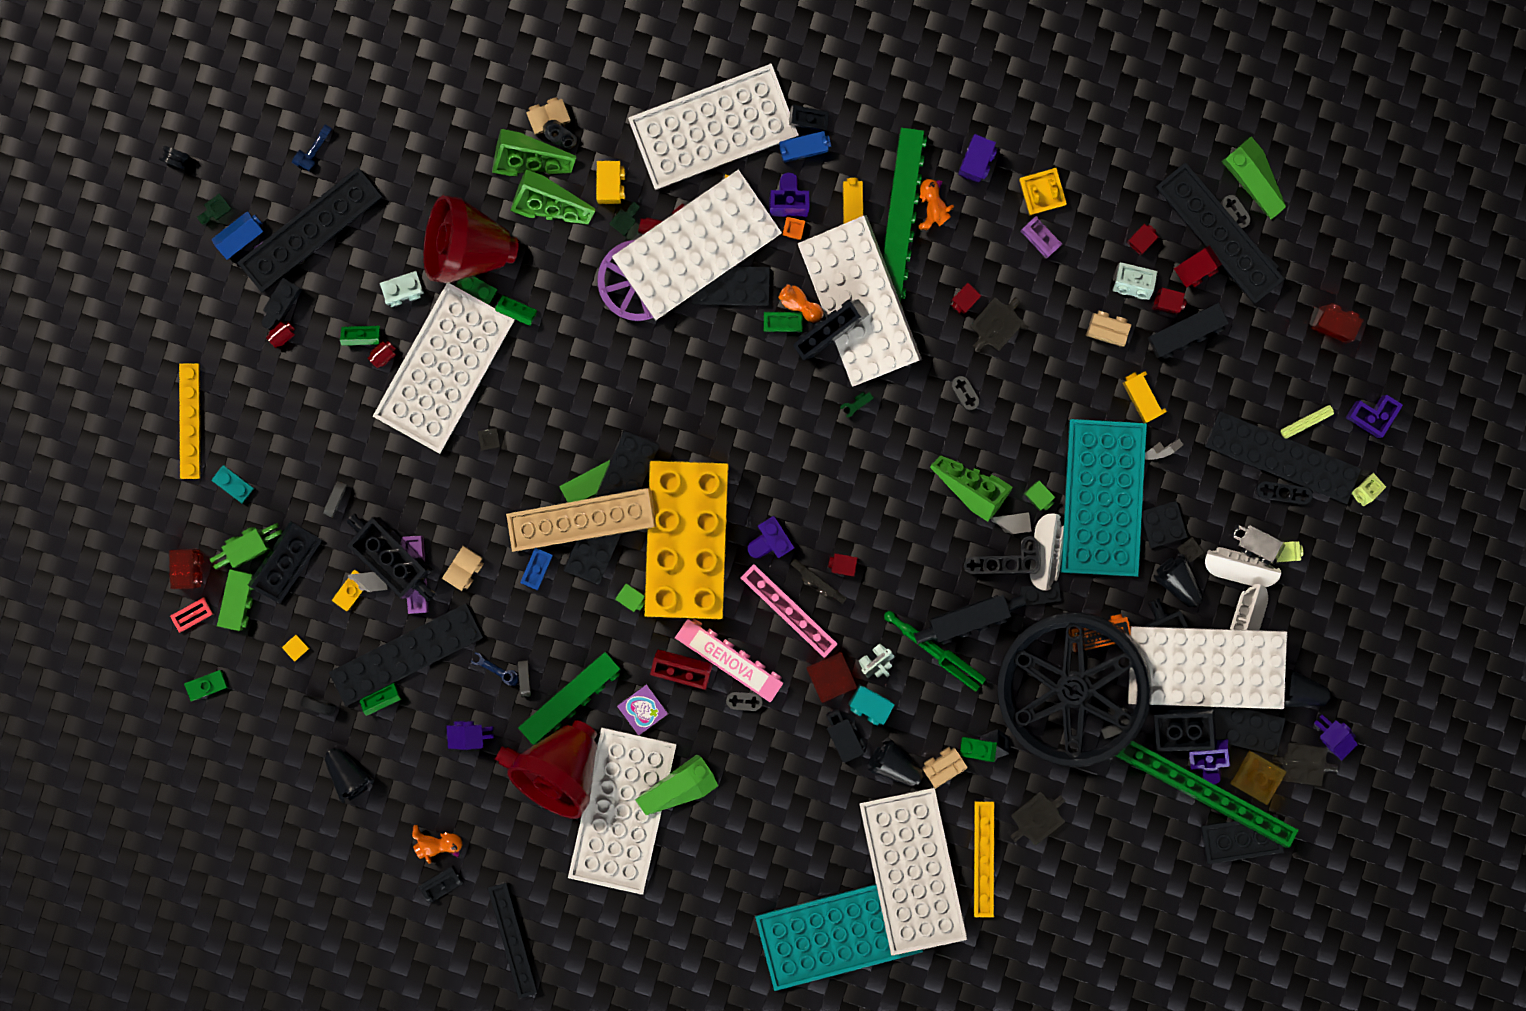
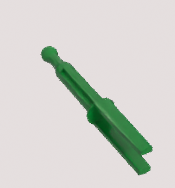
(940, 654)

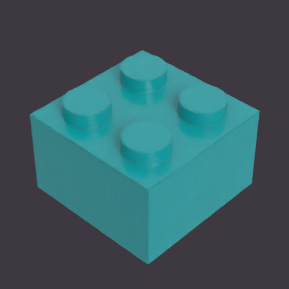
(871, 704)

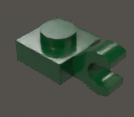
(861, 400)

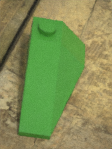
(519, 153)
(1254, 173)
(544, 198)
(978, 492)
(683, 785)

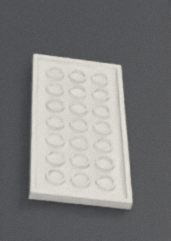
(713, 126)
(696, 244)
(850, 266)
(443, 368)
(1212, 667)
(614, 833)
(913, 871)

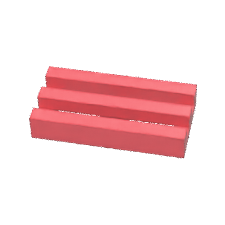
(205, 607)

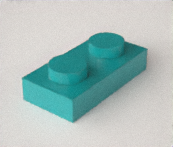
(232, 484)

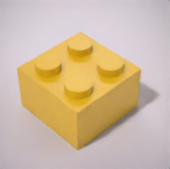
(609, 182)

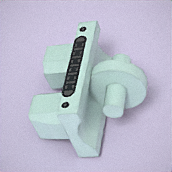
(878, 665)

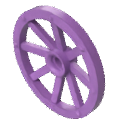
(604, 290)

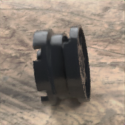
(173, 157)

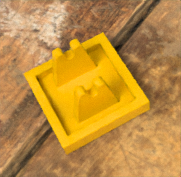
(1042, 191)

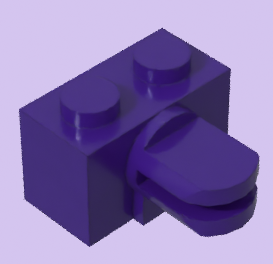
(788, 200)
(771, 539)
(467, 735)
(1337, 737)
(1211, 761)

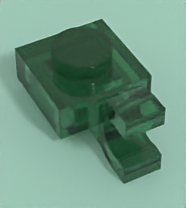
(216, 208)
(623, 220)

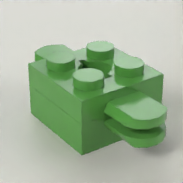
(247, 547)

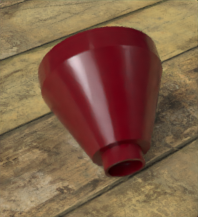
(464, 242)
(558, 770)

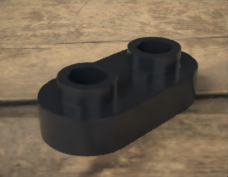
(561, 135)

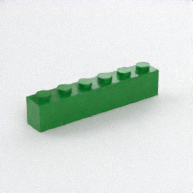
(569, 698)

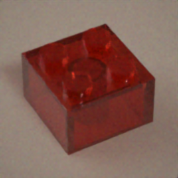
(1337, 323)
(185, 569)
(831, 677)

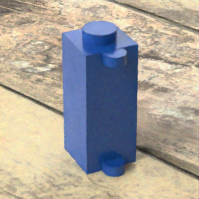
(804, 146)
(237, 234)

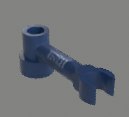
(305, 160)
(498, 671)

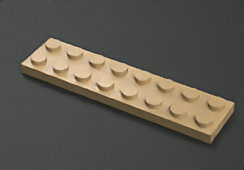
(581, 520)

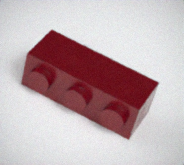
(681, 669)

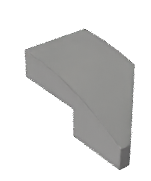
(1159, 451)
(1014, 523)
(368, 581)

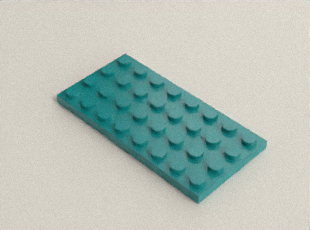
(1103, 497)
(825, 937)

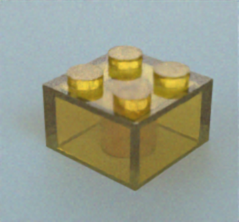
(1258, 777)

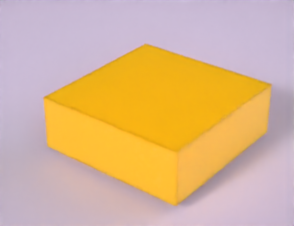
(295, 647)

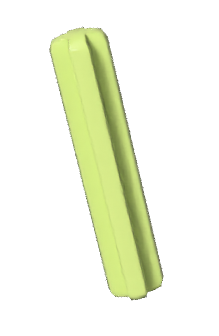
(1307, 422)

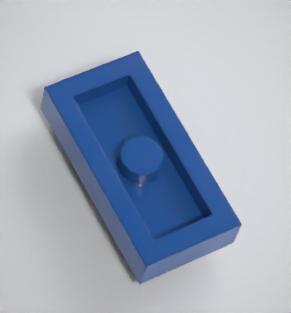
(536, 568)

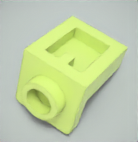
(1368, 490)
(1291, 552)

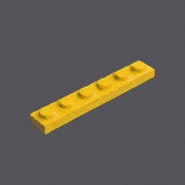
(189, 421)
(983, 858)

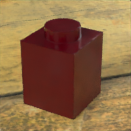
(1142, 238)
(965, 298)
(842, 564)

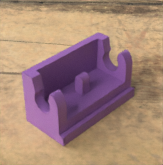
(1041, 237)

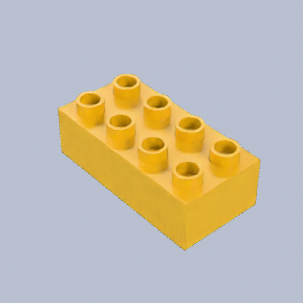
(688, 542)

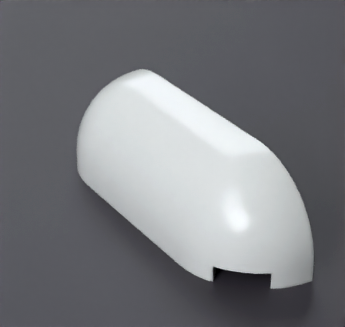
(1050, 536)
(1240, 567)
(1250, 608)

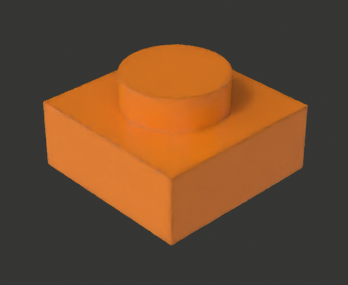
(793, 228)

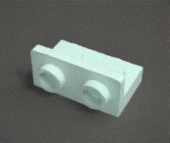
(1135, 281)
(402, 288)

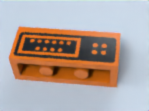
(1095, 639)

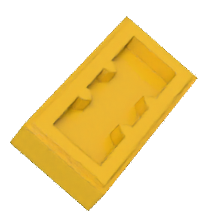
(347, 594)

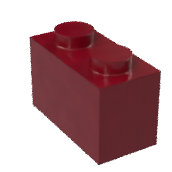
(1198, 266)
(1169, 301)

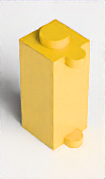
(852, 199)
(1142, 397)

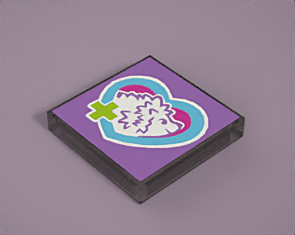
(642, 709)

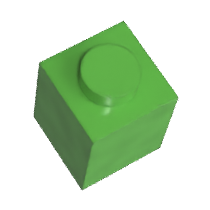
(1040, 496)
(631, 598)

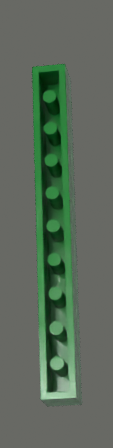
(901, 206)
(1208, 794)

